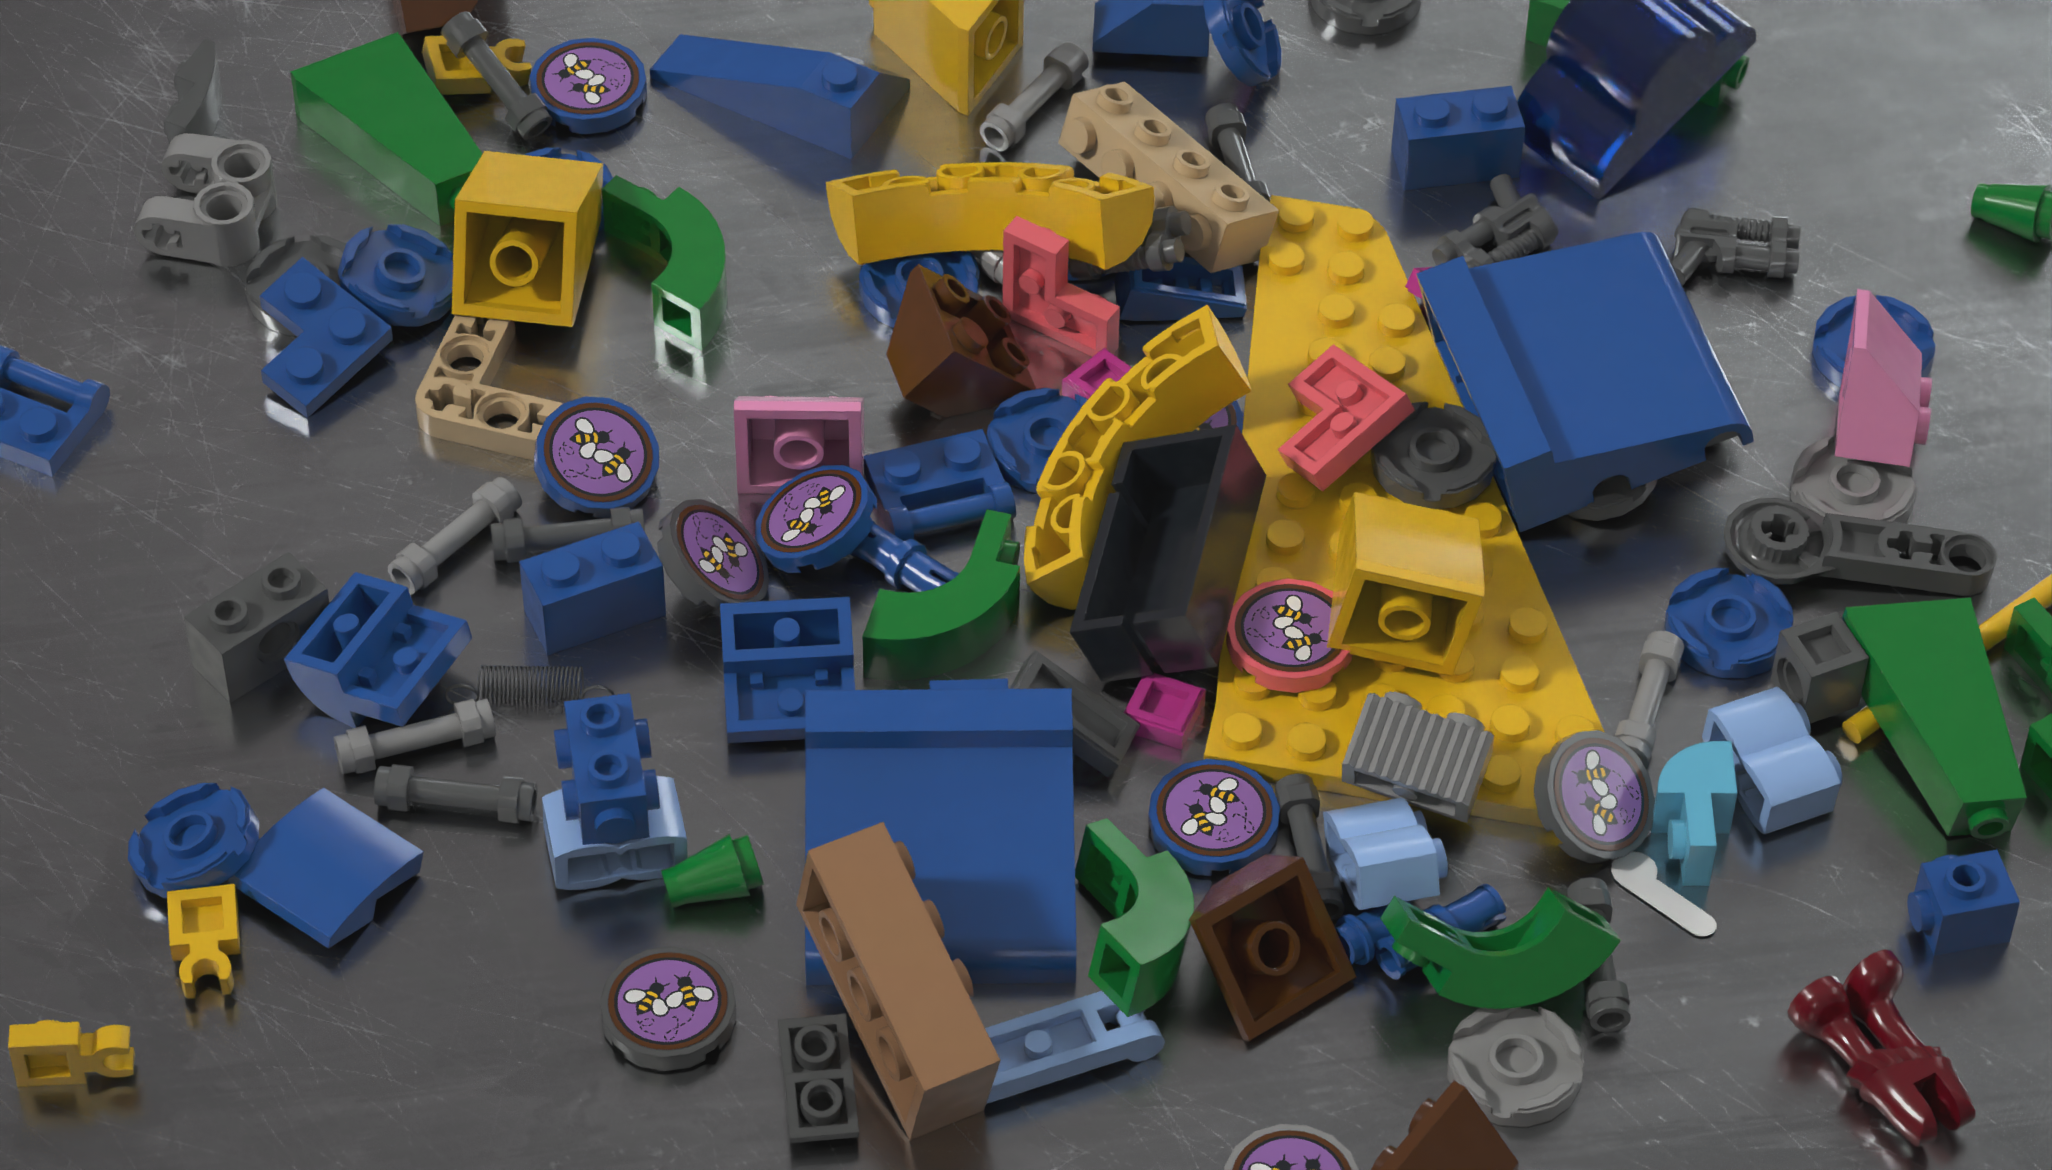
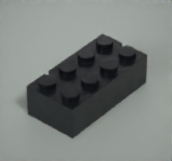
(1169, 554)

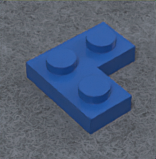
(332, 338)

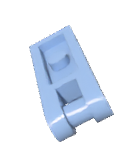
(1067, 1042)

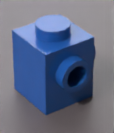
(1964, 902)

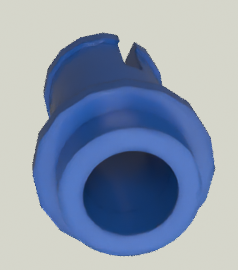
(1360, 934)

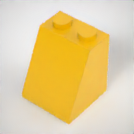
(952, 43)
(525, 237)
(1406, 583)

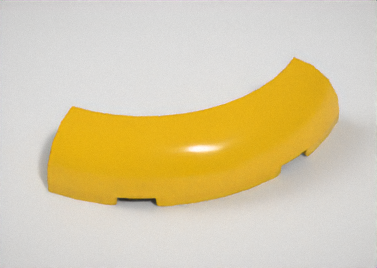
(973, 203)
(1171, 391)

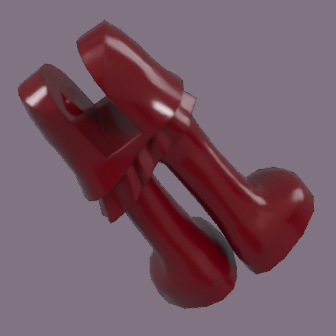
(1904, 1078)

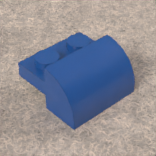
(375, 653)
(776, 655)

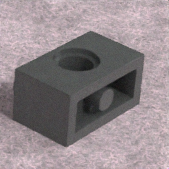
(254, 625)

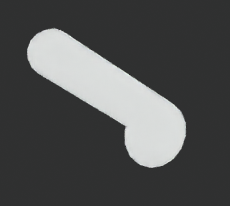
(1639, 874)

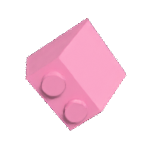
(1881, 389)
(793, 435)

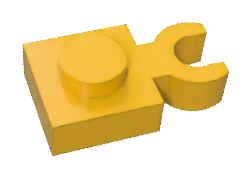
(460, 76)
(203, 933)
(62, 1054)

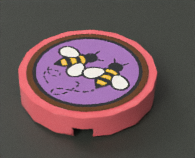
(1283, 636)

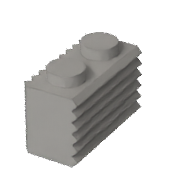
(1418, 755)

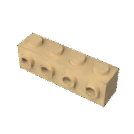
(1128, 136)

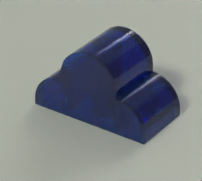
(1623, 79)

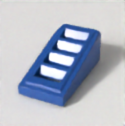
(1167, 295)

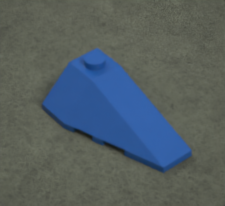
(799, 91)

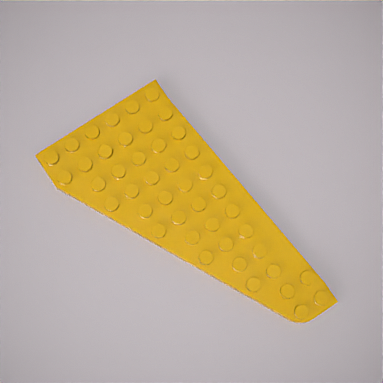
(1340, 283)

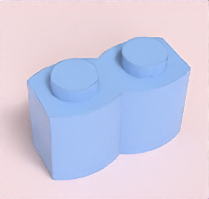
(1777, 764)
(1384, 853)
(597, 865)

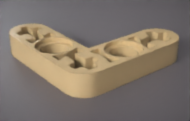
(472, 391)

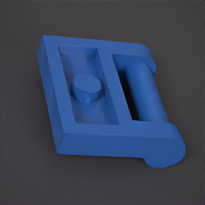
(36, 432)
(937, 484)

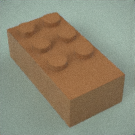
(898, 979)

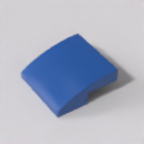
(326, 867)

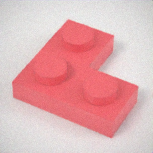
(1043, 300)
(1352, 416)

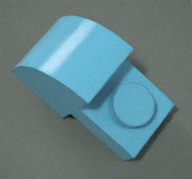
(1694, 803)

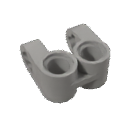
(232, 199)

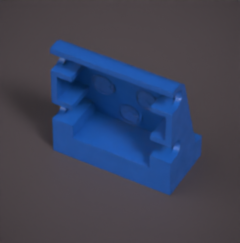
(1580, 369)
(977, 799)

